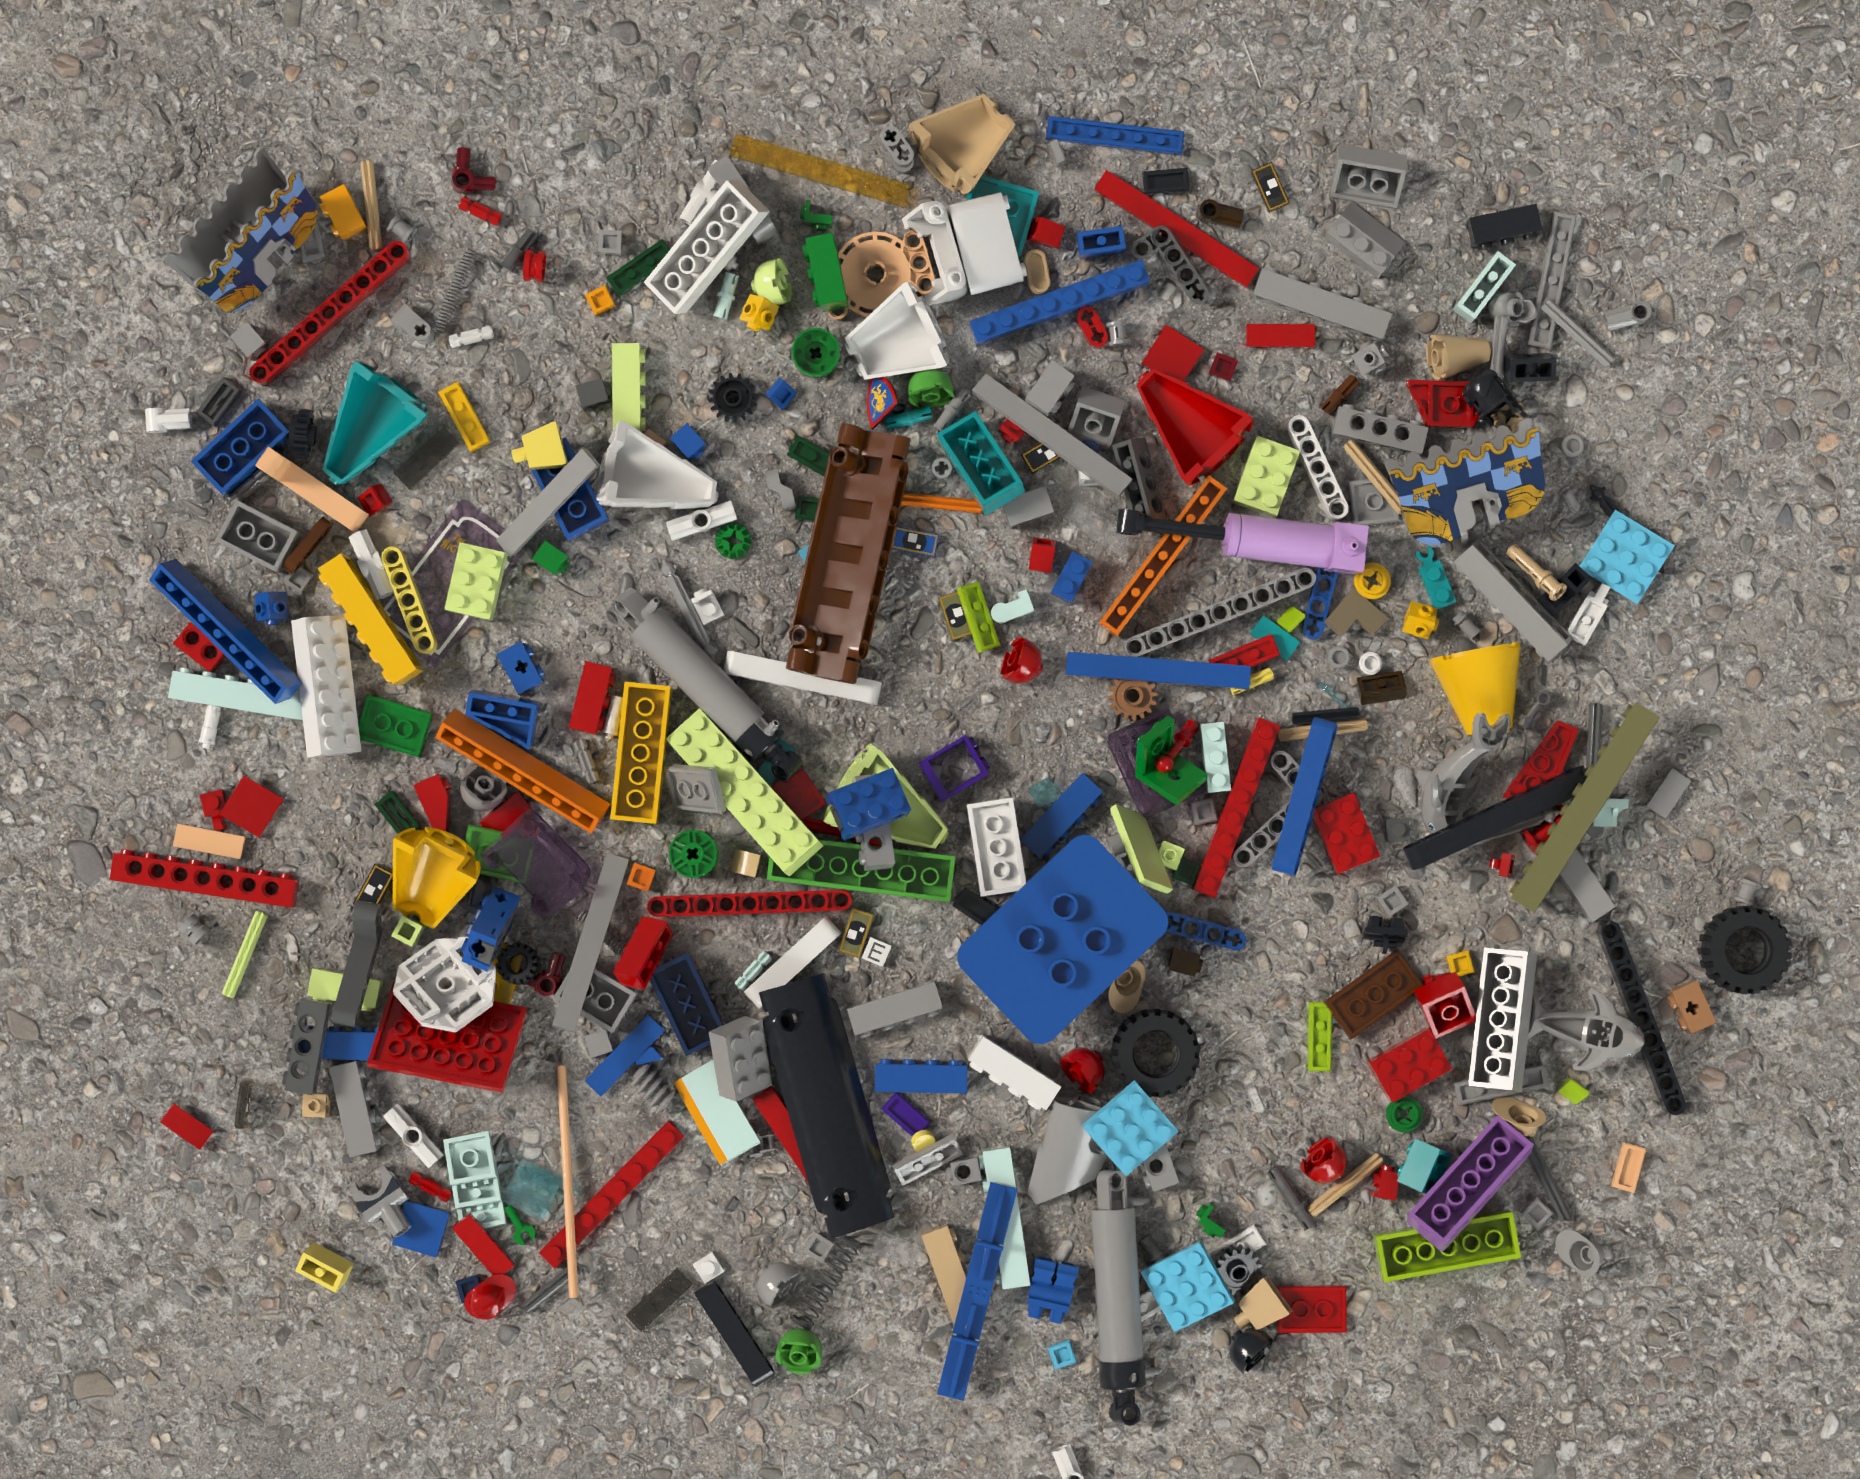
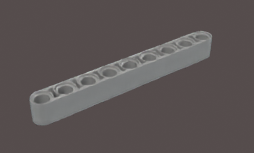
(1228, 605)

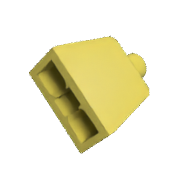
(542, 448)

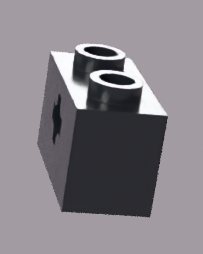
(1530, 367)

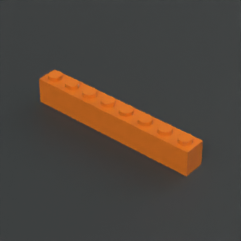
(1160, 558)
(522, 770)

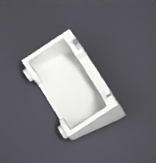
(932, 221)
(986, 243)

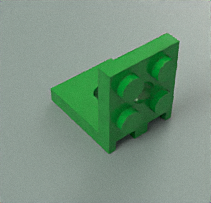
(1157, 743)

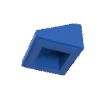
(650, 1055)

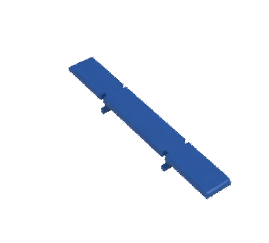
(977, 1291)

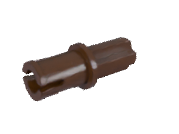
(1340, 394)

